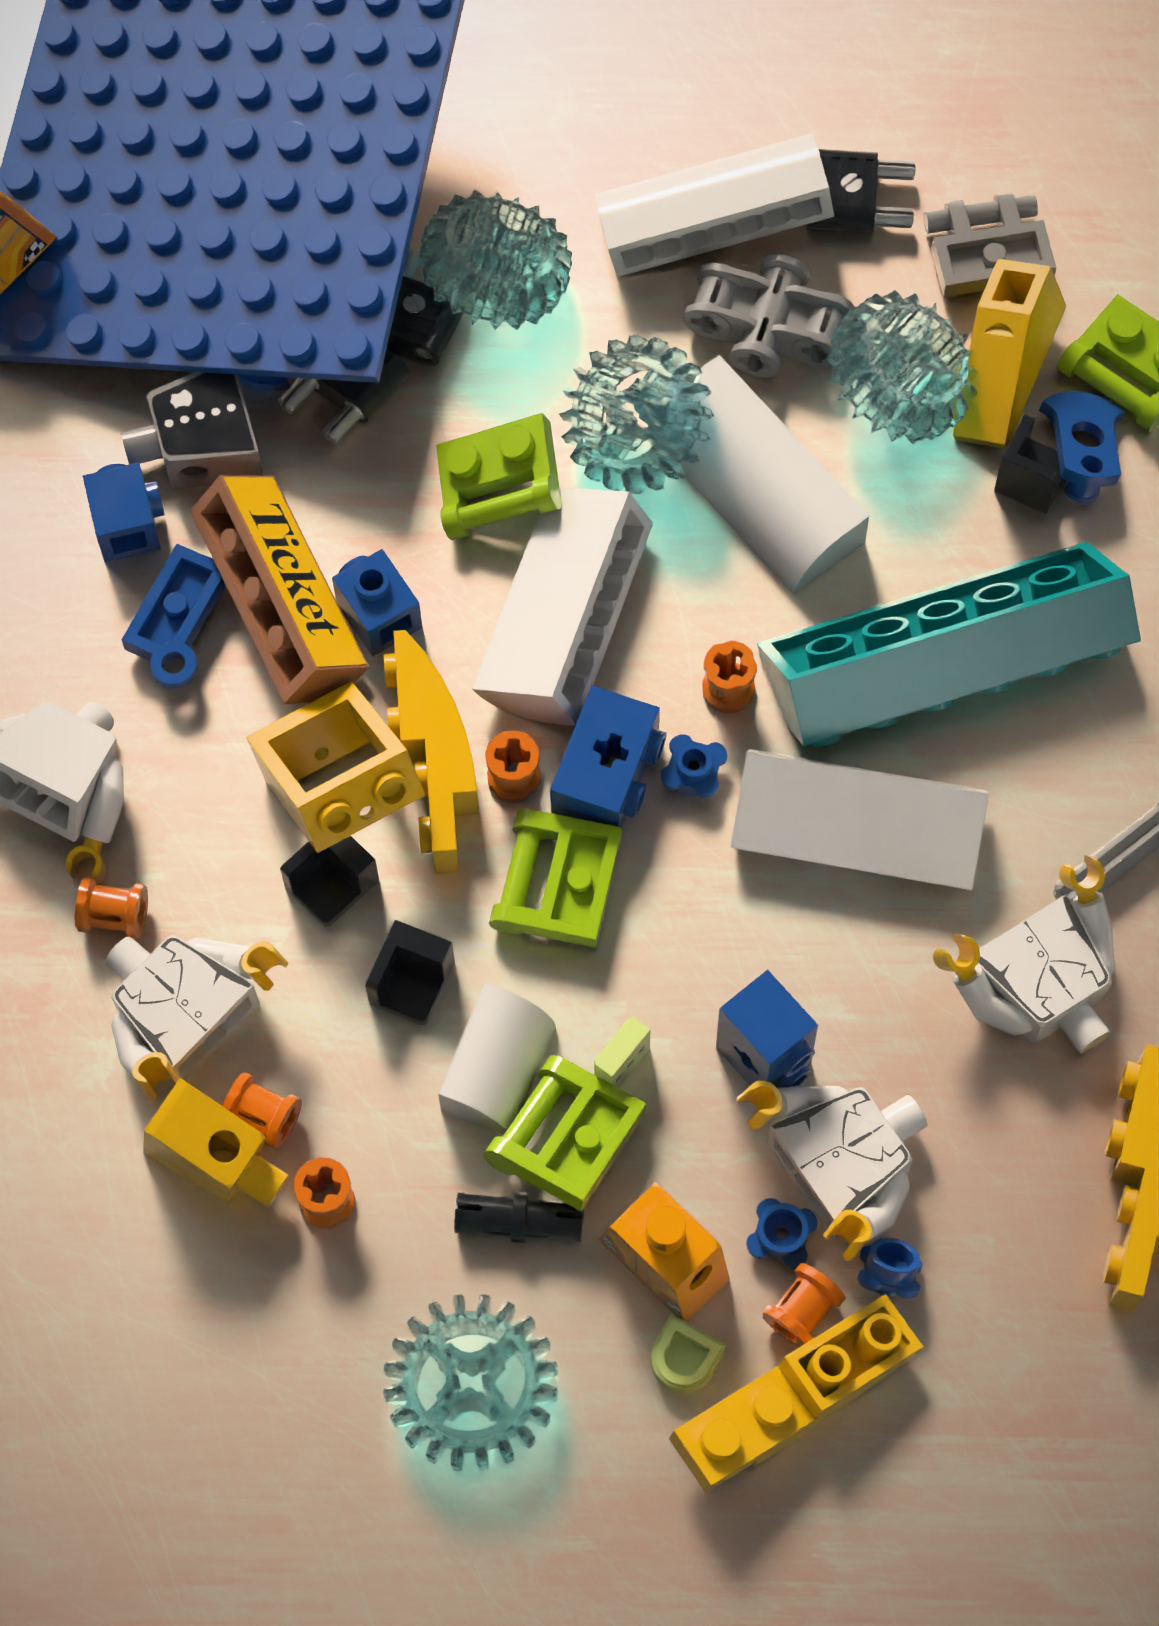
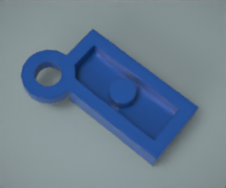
(175, 614)

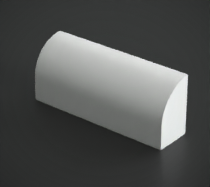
(714, 205)
(771, 484)
(564, 606)
(859, 819)

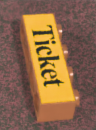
(278, 587)

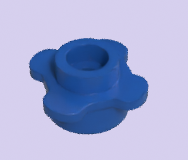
(690, 782)
(779, 1215)
(890, 1268)

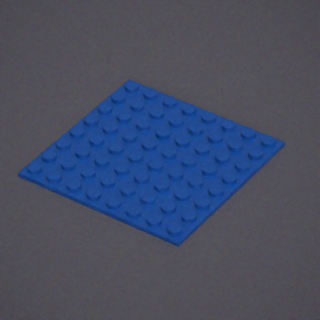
(222, 181)

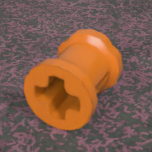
(718, 666)
(508, 748)
(111, 908)
(263, 1109)
(313, 1178)
(803, 1305)

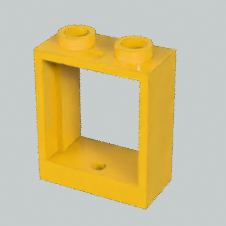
(318, 737)

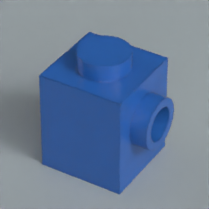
(123, 510)
(376, 600)

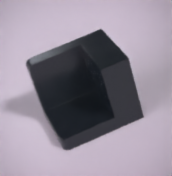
(1029, 469)
(331, 879)
(410, 973)

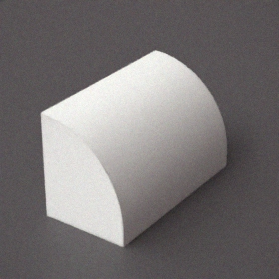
(496, 1059)

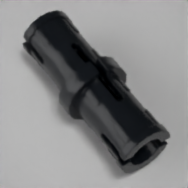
(518, 1217)

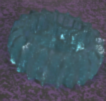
(495, 259)
(902, 367)
(606, 444)
(432, 1342)

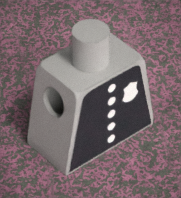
(197, 431)

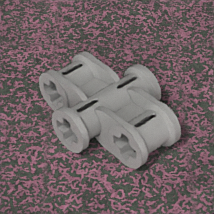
(751, 309)

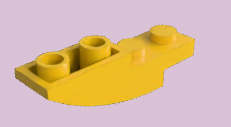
(436, 743)
(1136, 1156)
(796, 1394)

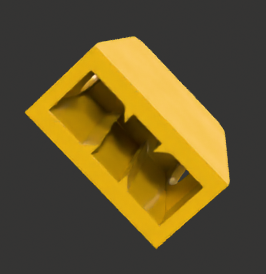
(192, 1128)

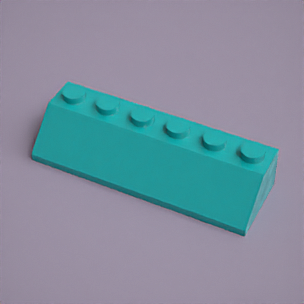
(950, 643)

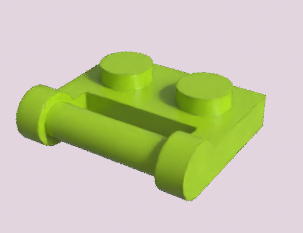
(1130, 343)
(493, 462)
(576, 880)
(582, 1142)

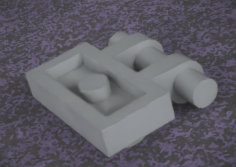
(968, 257)

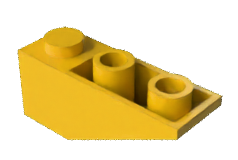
(1009, 347)

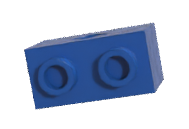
(607, 728)
(767, 1034)

